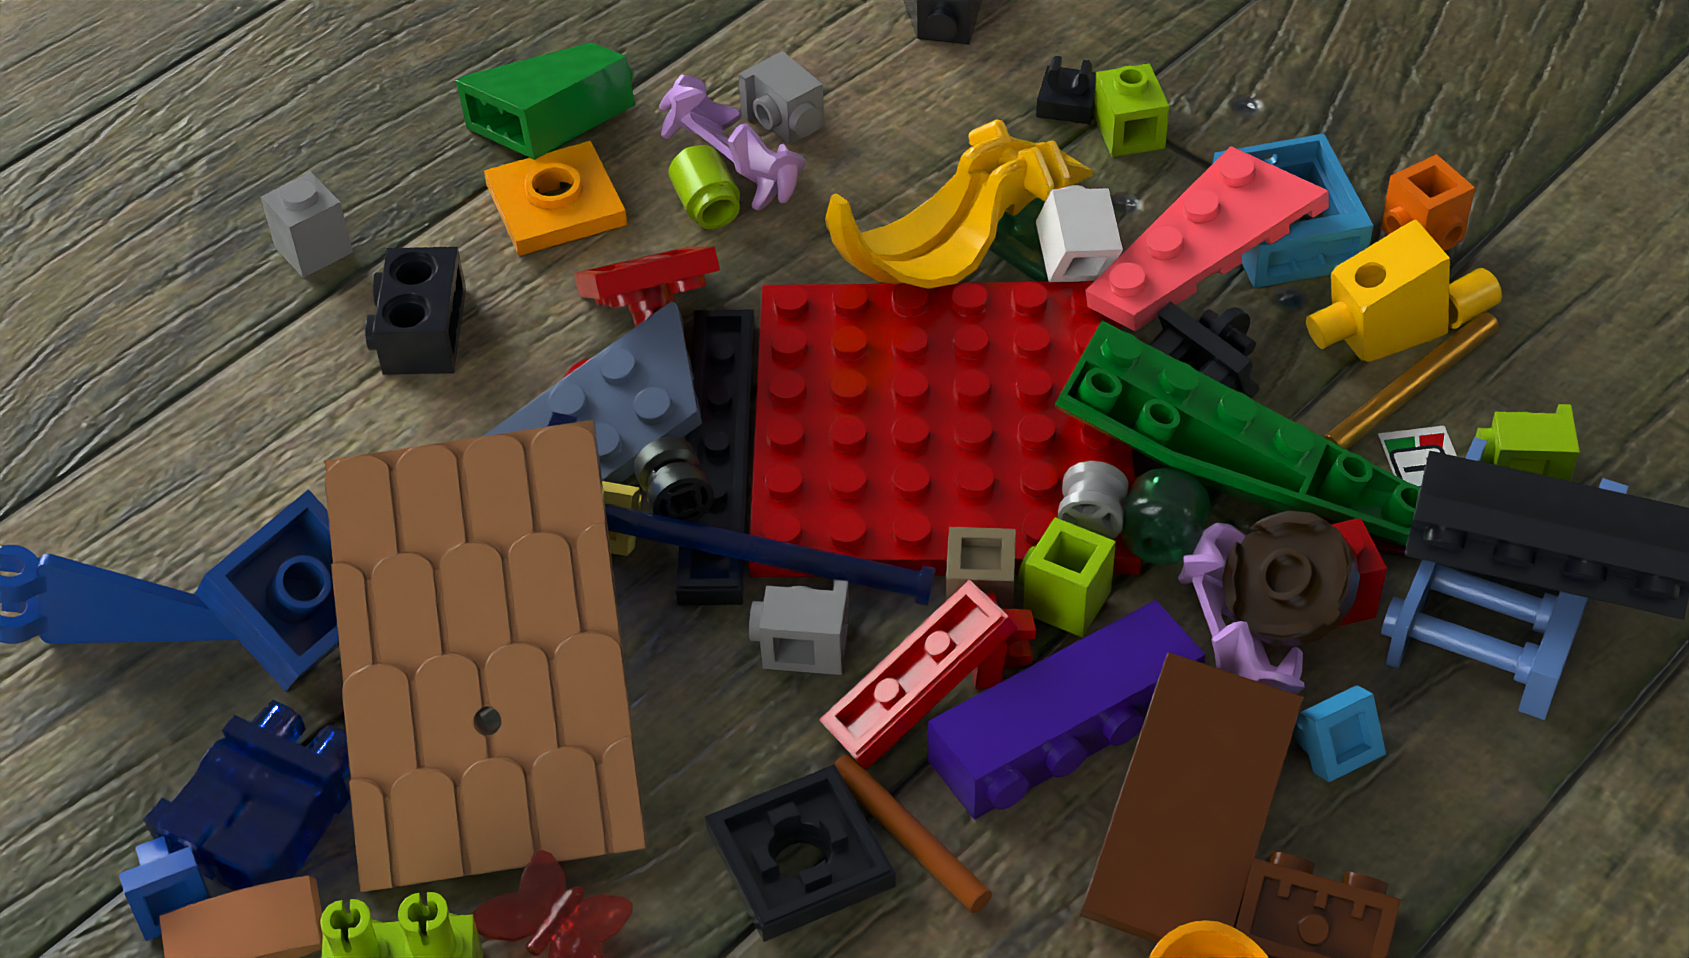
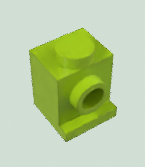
(1533, 442)

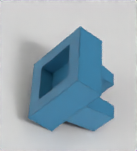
(1341, 733)

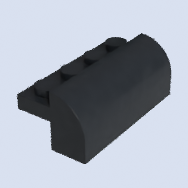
(1553, 534)

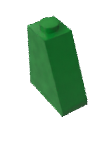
(547, 97)

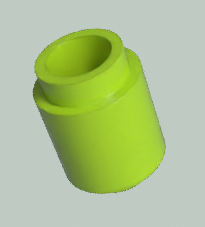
(705, 186)

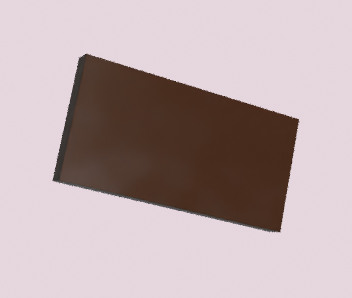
(1192, 801)

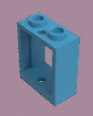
(1314, 244)

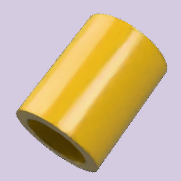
(1472, 295)

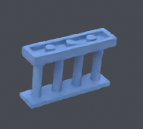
(1534, 664)

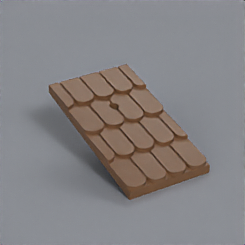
(465, 588)

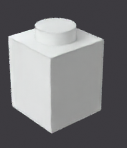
(1078, 234)

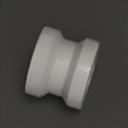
(1094, 498)

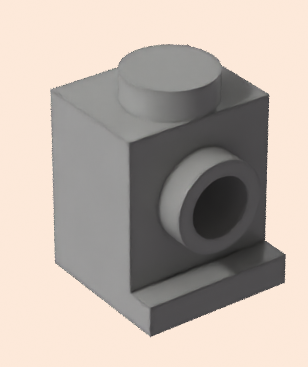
(782, 97)
(802, 628)

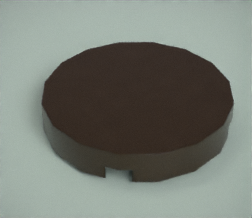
(1291, 578)

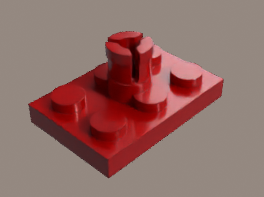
(648, 281)

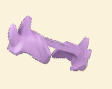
(698, 114)
(1234, 645)

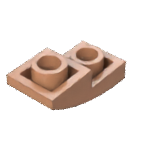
(252, 922)

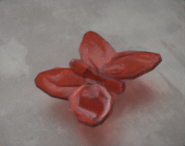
(552, 913)

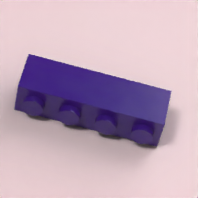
(1055, 711)

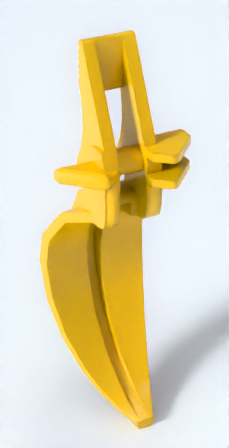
(957, 225)

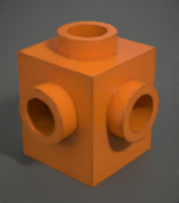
(1432, 196)

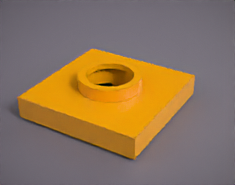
(549, 221)

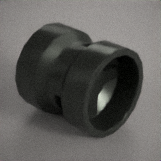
(673, 479)

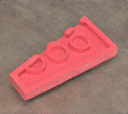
(1203, 234)

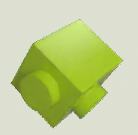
(1130, 110)
(1067, 576)

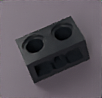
(417, 311)

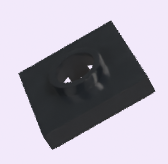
(806, 811)

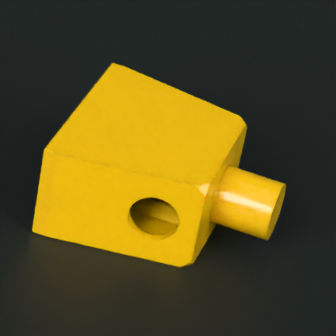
(1387, 296)

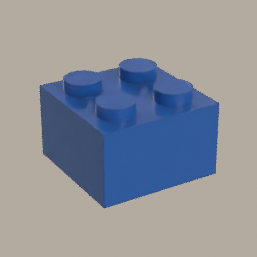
(280, 592)

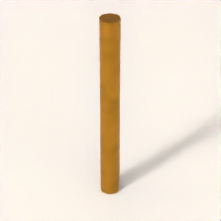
(1413, 381)

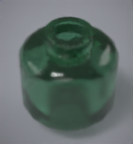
(1165, 516)

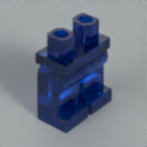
(257, 799)

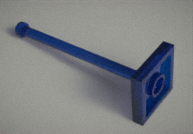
(766, 550)

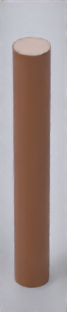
(913, 835)

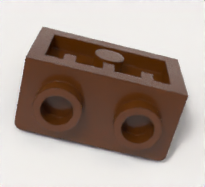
(1313, 916)

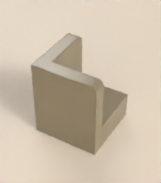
(984, 558)

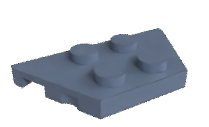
(632, 390)

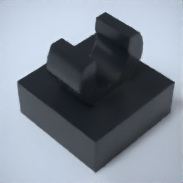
(1067, 93)

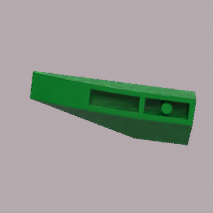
(1228, 438)

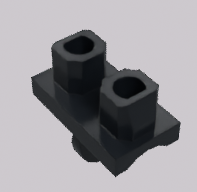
(1213, 344)

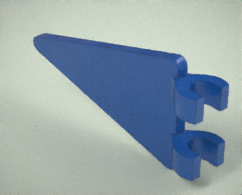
(95, 604)

